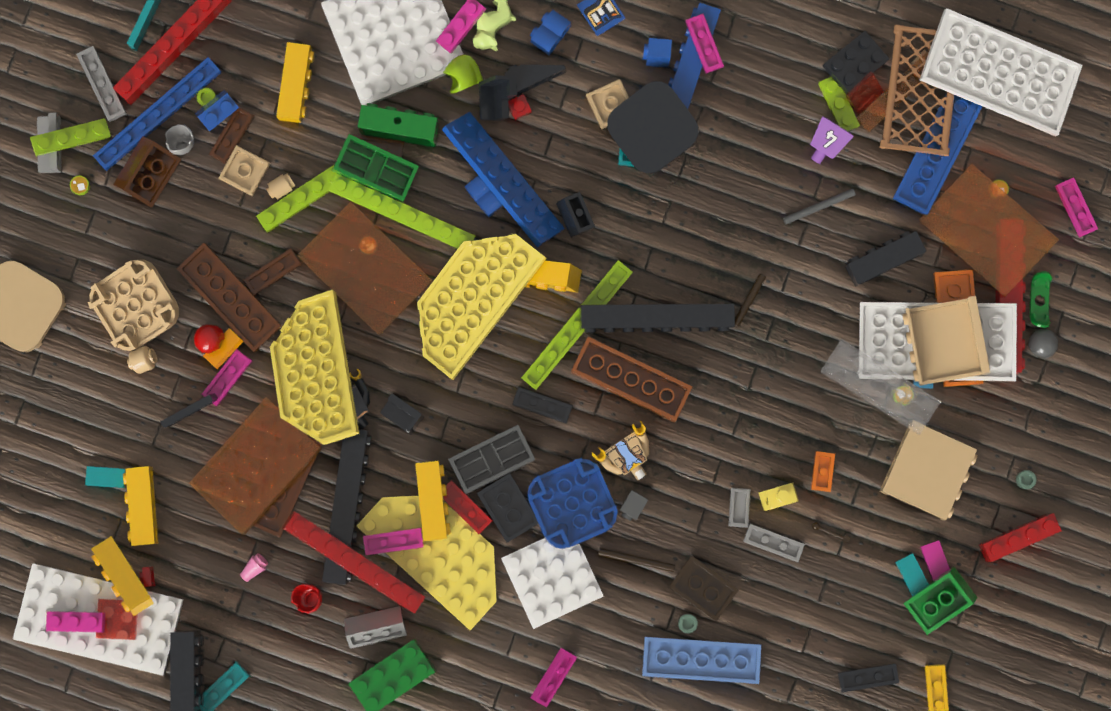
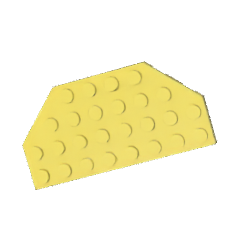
(473, 297)
(314, 371)
(452, 570)

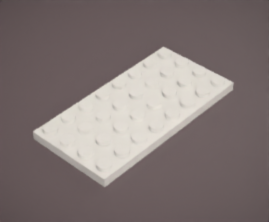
(1001, 72)
(885, 338)
(71, 592)

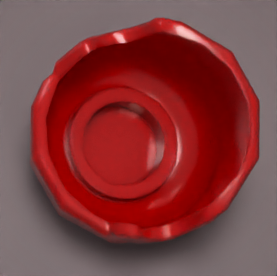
(208, 338)
(306, 598)

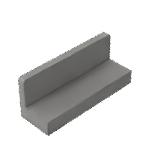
(52, 161)
(374, 627)

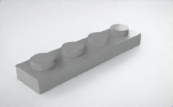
(101, 84)

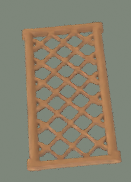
(885, 142)

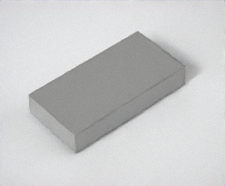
(739, 507)

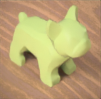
(490, 23)

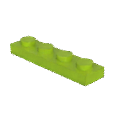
(70, 137)

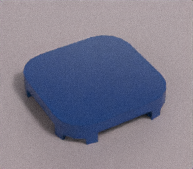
(572, 503)

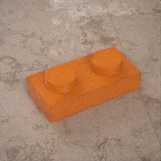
(823, 471)

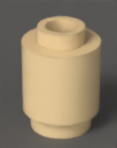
(280, 186)

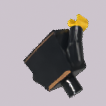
(361, 399)

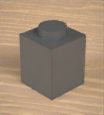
(633, 506)

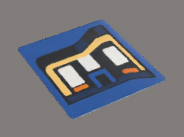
(601, 14)

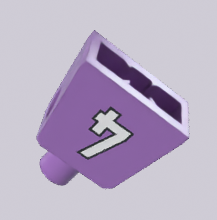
(829, 140)

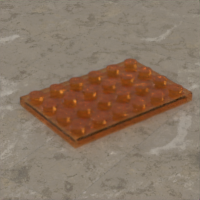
(988, 230)
(365, 268)
(254, 466)

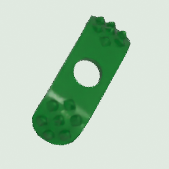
(1040, 286)

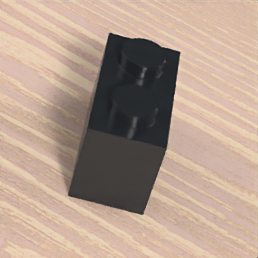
(575, 214)

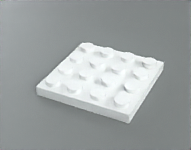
(551, 580)

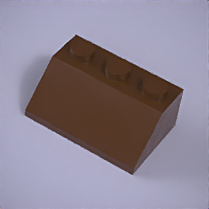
(147, 171)

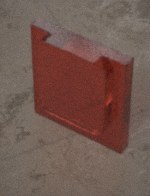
(864, 93)

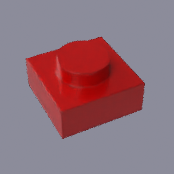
(519, 107)
(147, 576)

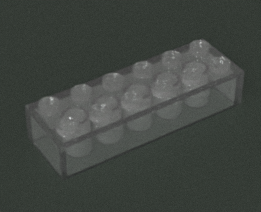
(880, 387)

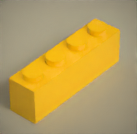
(294, 82)
(432, 501)
(141, 505)
(122, 576)

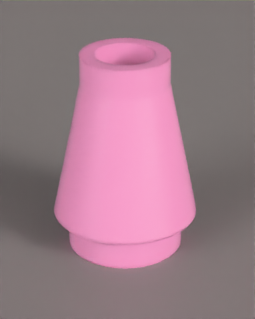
(254, 567)

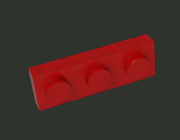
(466, 508)

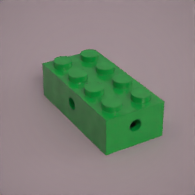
(398, 125)
(375, 168)
(392, 677)

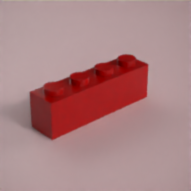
(1019, 537)

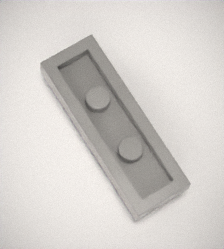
(773, 543)

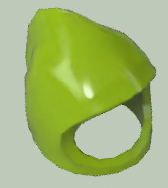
(463, 73)

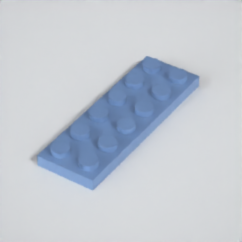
(701, 660)

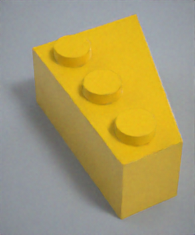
(557, 276)

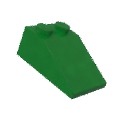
(940, 600)

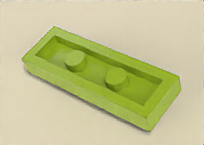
(838, 104)

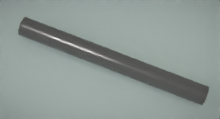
(819, 206)

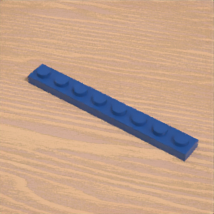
(157, 113)

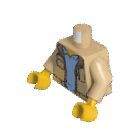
(627, 454)

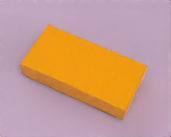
(227, 347)

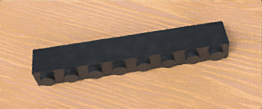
(657, 316)
(347, 500)

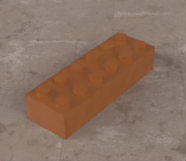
(631, 379)

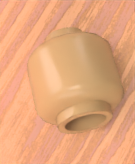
(142, 359)

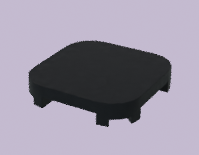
(653, 127)

